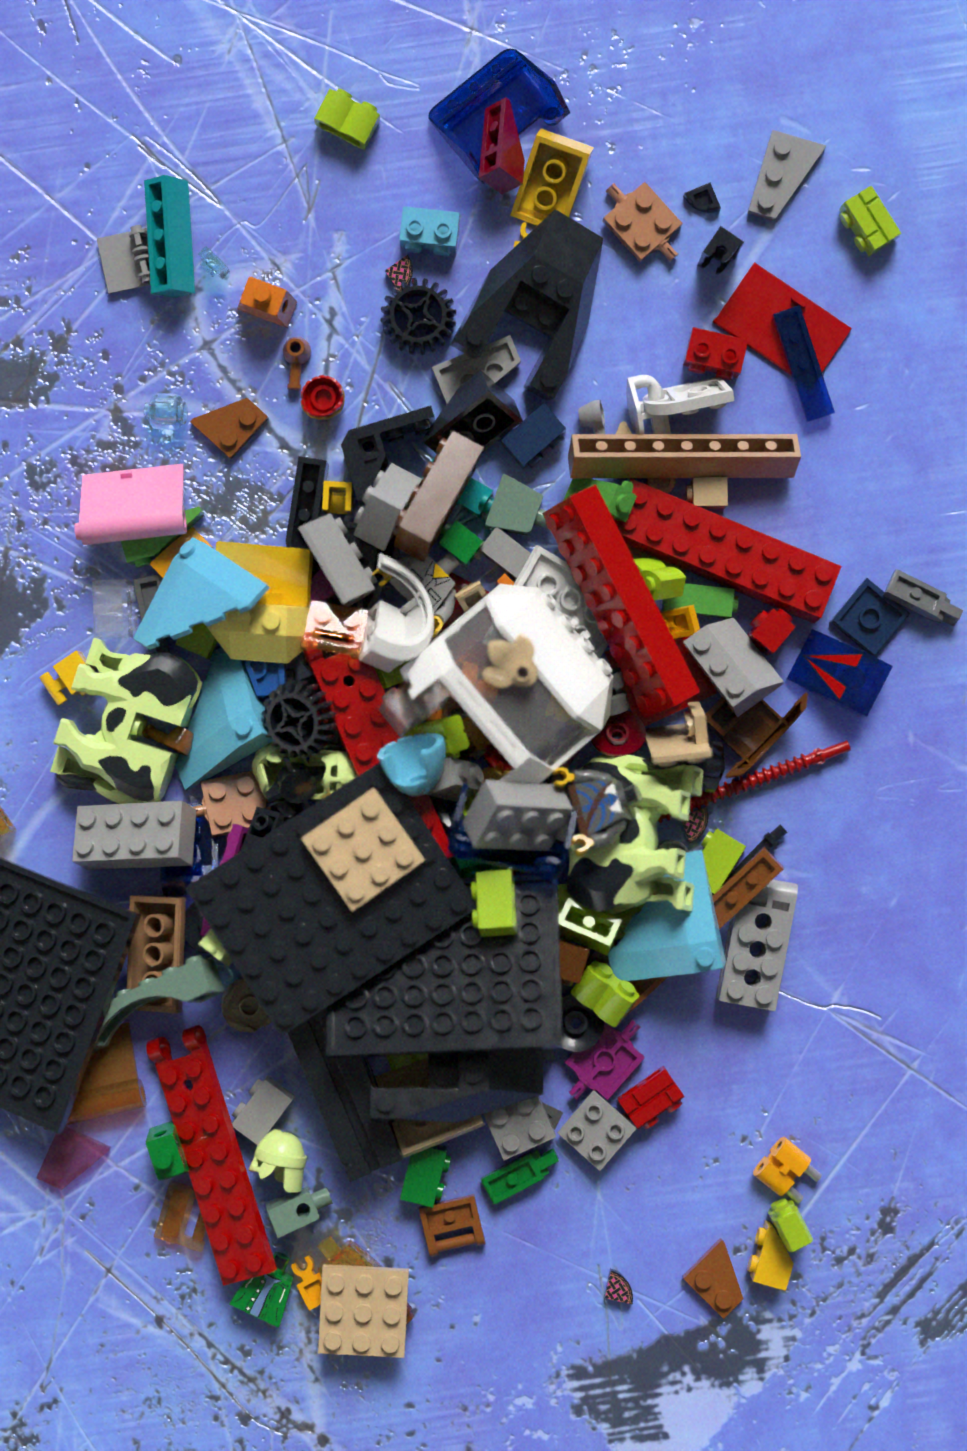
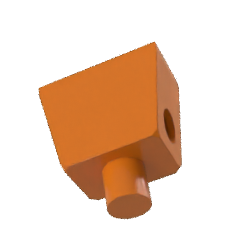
(266, 302)

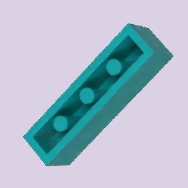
(169, 236)

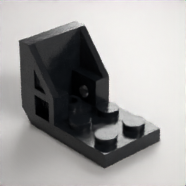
(366, 465)

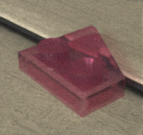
(69, 1157)

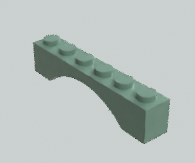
(192, 982)

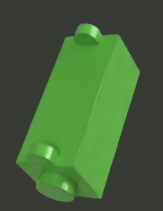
(617, 498)
(707, 600)

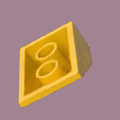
(551, 177)

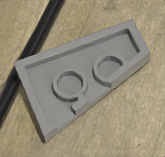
(781, 172)
(495, 361)

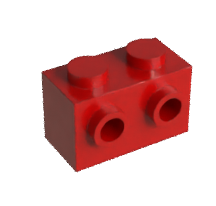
(715, 353)
(770, 630)

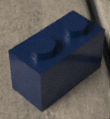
(534, 436)

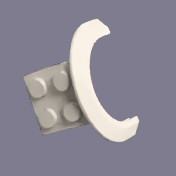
(398, 633)

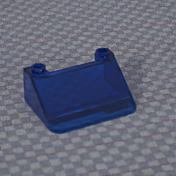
(508, 75)

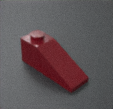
(501, 150)

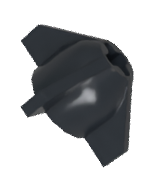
(712, 767)
(296, 782)

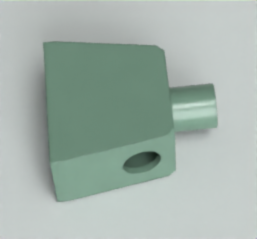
(515, 508)
(288, 1219)

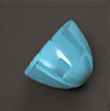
(414, 762)

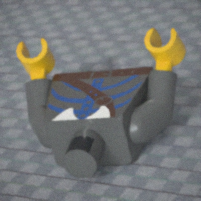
(600, 806)

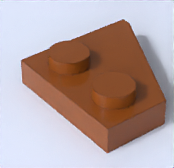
(231, 425)
(715, 1279)

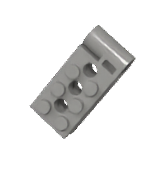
(778, 903)

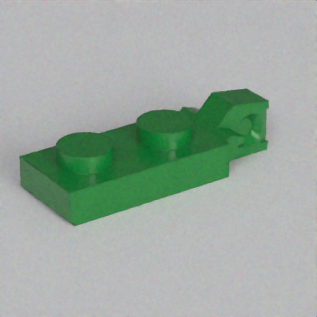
(518, 1174)

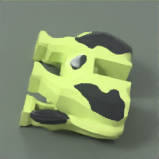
(114, 759)
(632, 867)

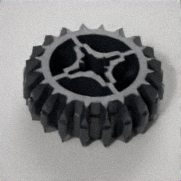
(408, 310)
(311, 732)

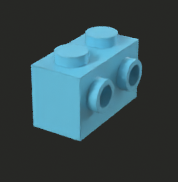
(429, 230)

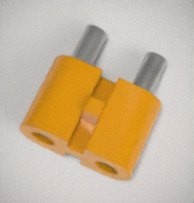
(783, 1166)

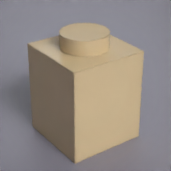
(708, 492)

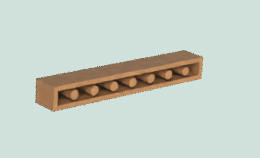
(683, 455)

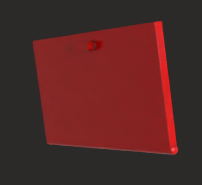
(751, 311)

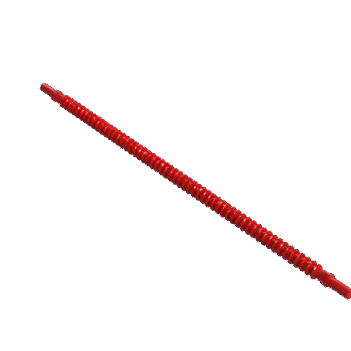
(818, 756)

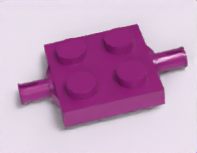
(607, 1062)

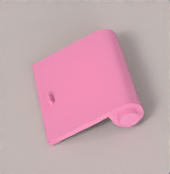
(131, 505)

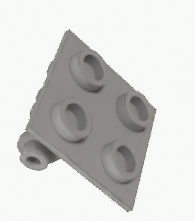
(125, 259)
(597, 1130)

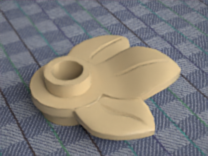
(508, 659)

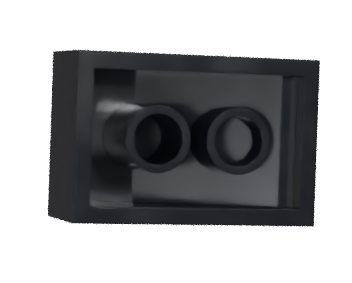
(477, 412)

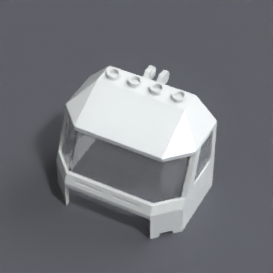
(531, 724)

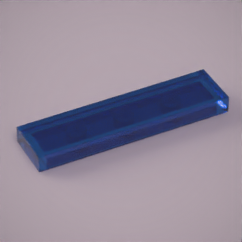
(803, 363)

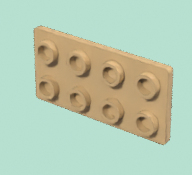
(680, 741)

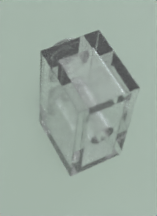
(113, 608)
(406, 713)

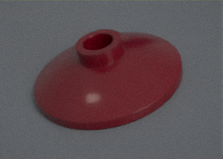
(625, 726)

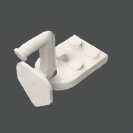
(682, 398)

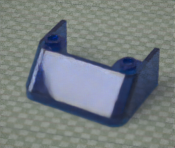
(543, 864)

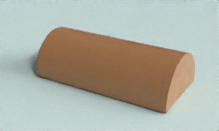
(157, 944)

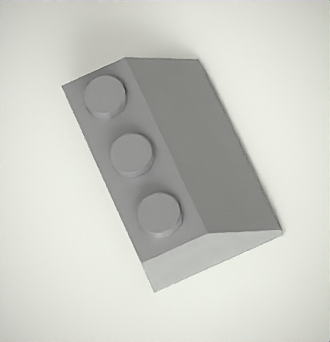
(339, 559)
(733, 664)

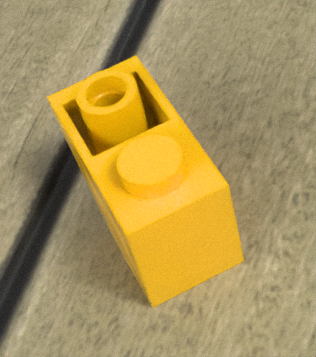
(771, 1261)

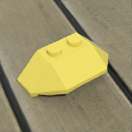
(263, 633)

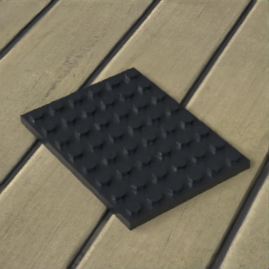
(294, 929)
(55, 987)
(463, 989)

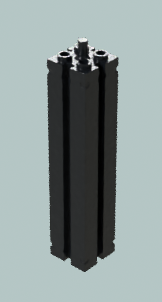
(343, 1099)

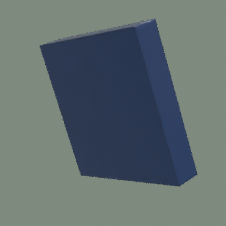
(869, 617)

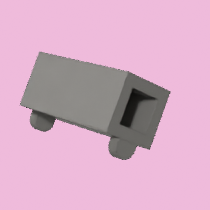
(504, 553)

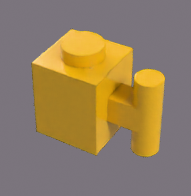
(66, 670)

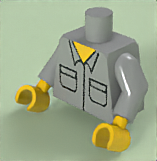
(434, 579)

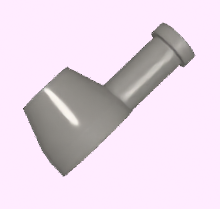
(592, 416)

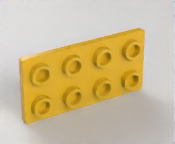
(281, 568)

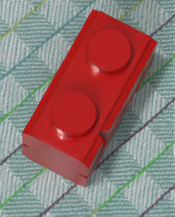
(651, 1098)

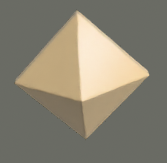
(470, 595)

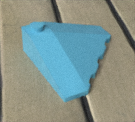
(197, 590)
(224, 723)
(671, 940)

